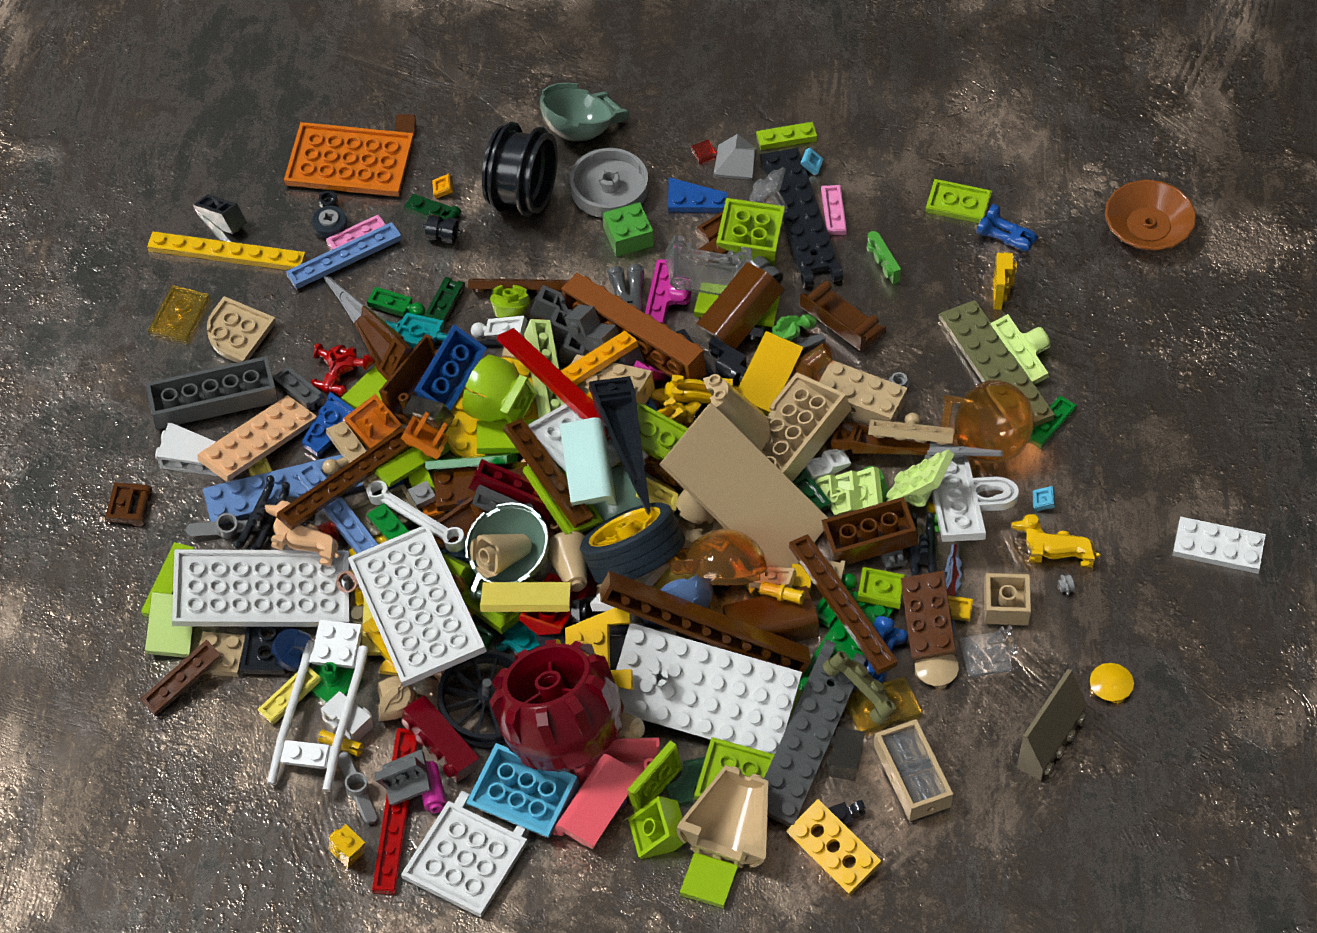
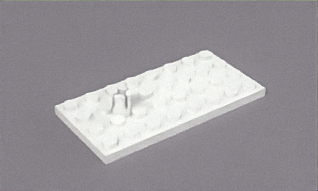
(257, 588)
(416, 605)
(706, 689)

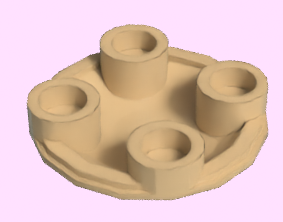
(937, 670)

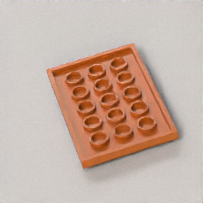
(349, 159)

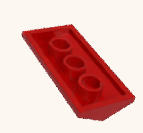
(551, 622)

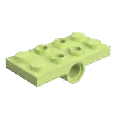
(920, 479)

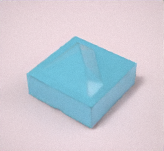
(811, 161)
(1044, 498)

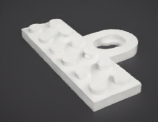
(960, 506)

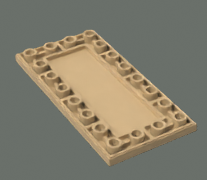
(742, 487)

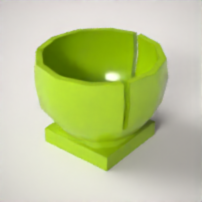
(505, 391)

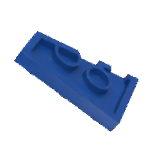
(694, 198)
(330, 414)

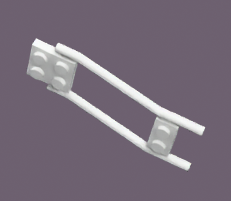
(337, 644)

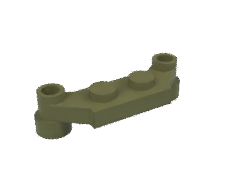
(865, 682)

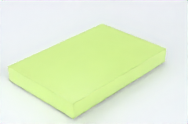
(161, 635)

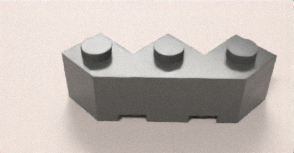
(550, 306)
(588, 331)

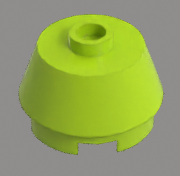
(509, 301)

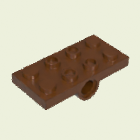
(928, 615)

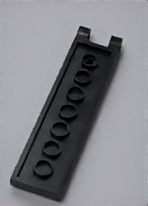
(803, 218)

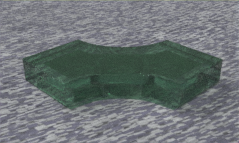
(686, 784)

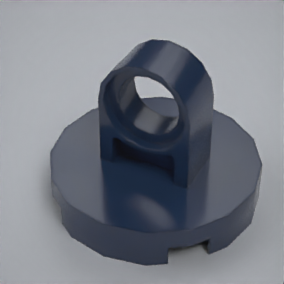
(289, 648)

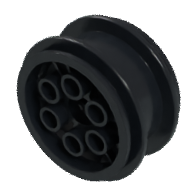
(519, 169)

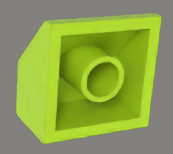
(656, 827)

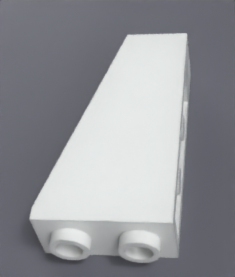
(180, 450)

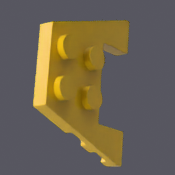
(597, 632)

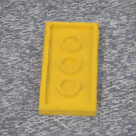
(769, 370)

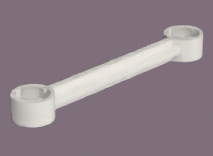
(416, 516)

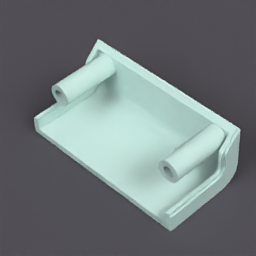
(587, 462)

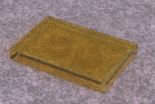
(178, 314)
(898, 692)

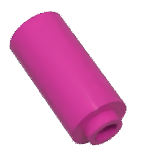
(435, 799)

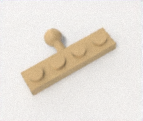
(911, 430)
(349, 448)

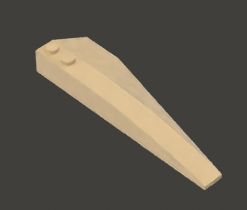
(801, 423)

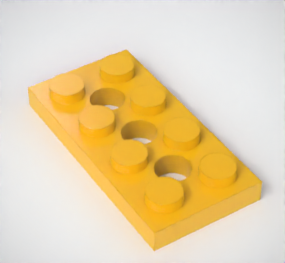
(850, 846)

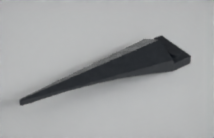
(617, 408)

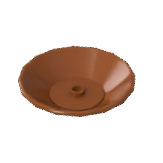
(1150, 215)

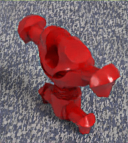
(340, 362)

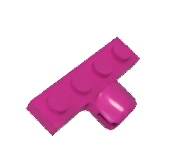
(663, 294)

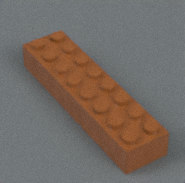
(657, 342)

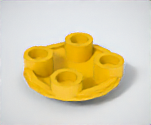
(1111, 682)

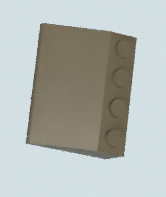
(1052, 728)

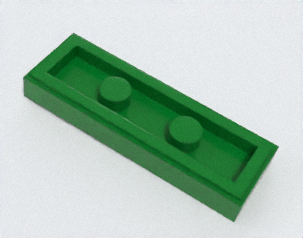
(1043, 433)

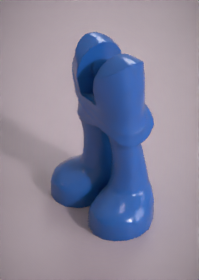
(1019, 237)
(891, 637)

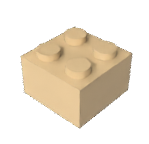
(1007, 599)

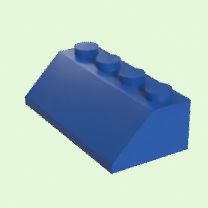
(450, 368)

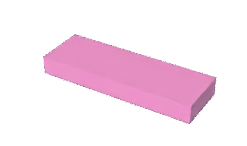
(833, 210)
(355, 232)

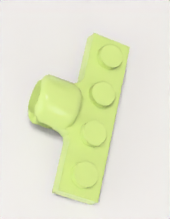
(1024, 346)

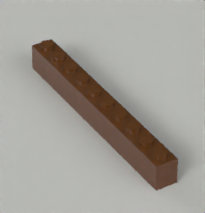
(702, 622)

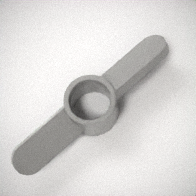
(213, 528)
(360, 796)

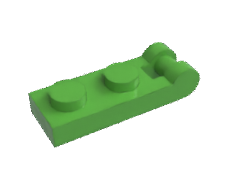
(883, 256)

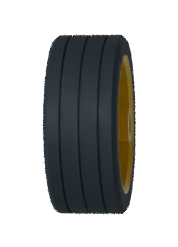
(633, 542)

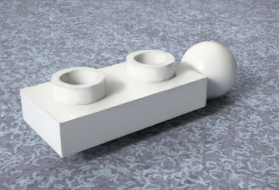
(497, 326)

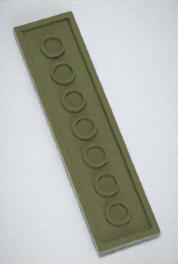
(990, 356)

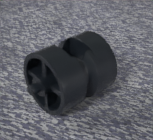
(444, 229)

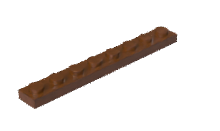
(343, 480)
(843, 604)

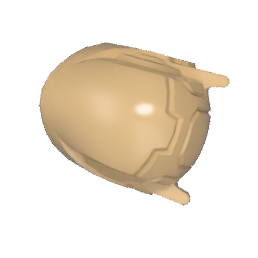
(394, 698)

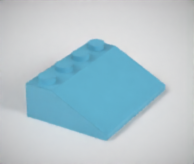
(521, 793)

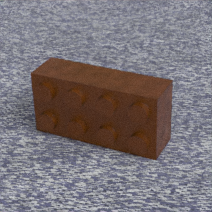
(870, 531)

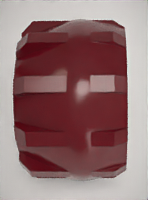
(557, 706)

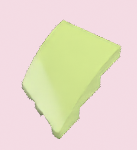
(852, 490)

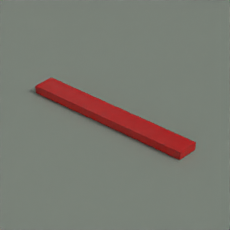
(548, 374)
(393, 826)

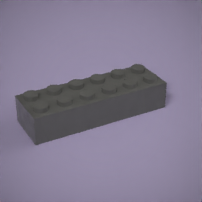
(211, 392)

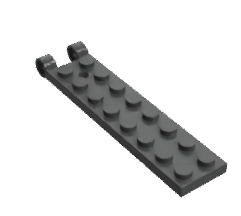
(806, 739)

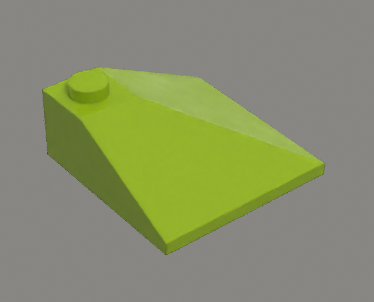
(751, 226)

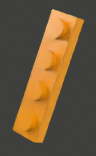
(600, 357)

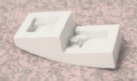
(829, 464)

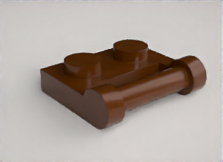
(122, 500)

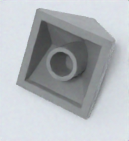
(735, 159)

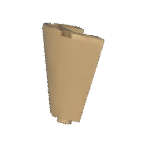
(739, 411)
(729, 819)

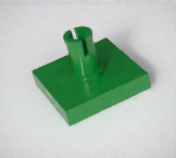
(333, 680)

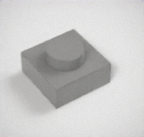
(422, 495)

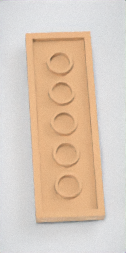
(256, 438)

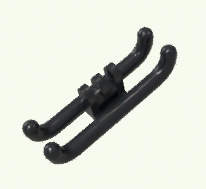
(260, 518)
(925, 551)

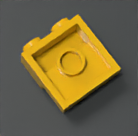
(1003, 278)

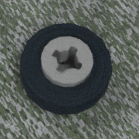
(329, 221)

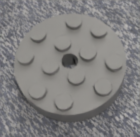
(608, 181)

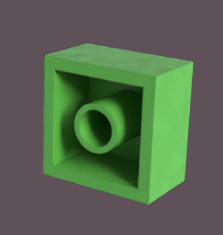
(628, 229)

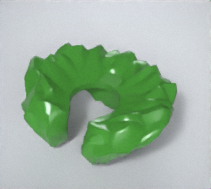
(789, 326)

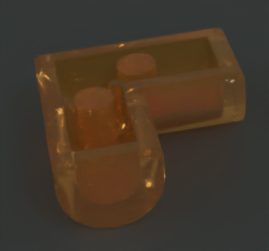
(813, 361)

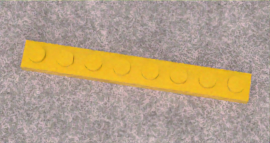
(225, 251)

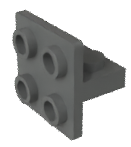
(404, 777)

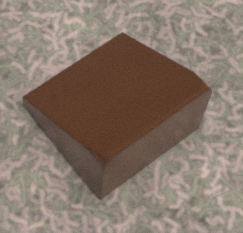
(405, 123)

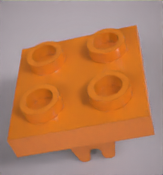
(372, 422)
(425, 437)

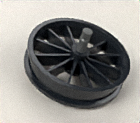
(478, 698)

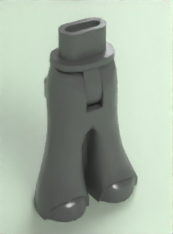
(635, 278)

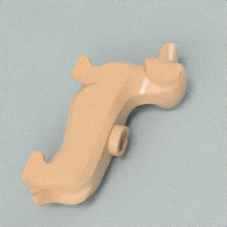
(302, 537)

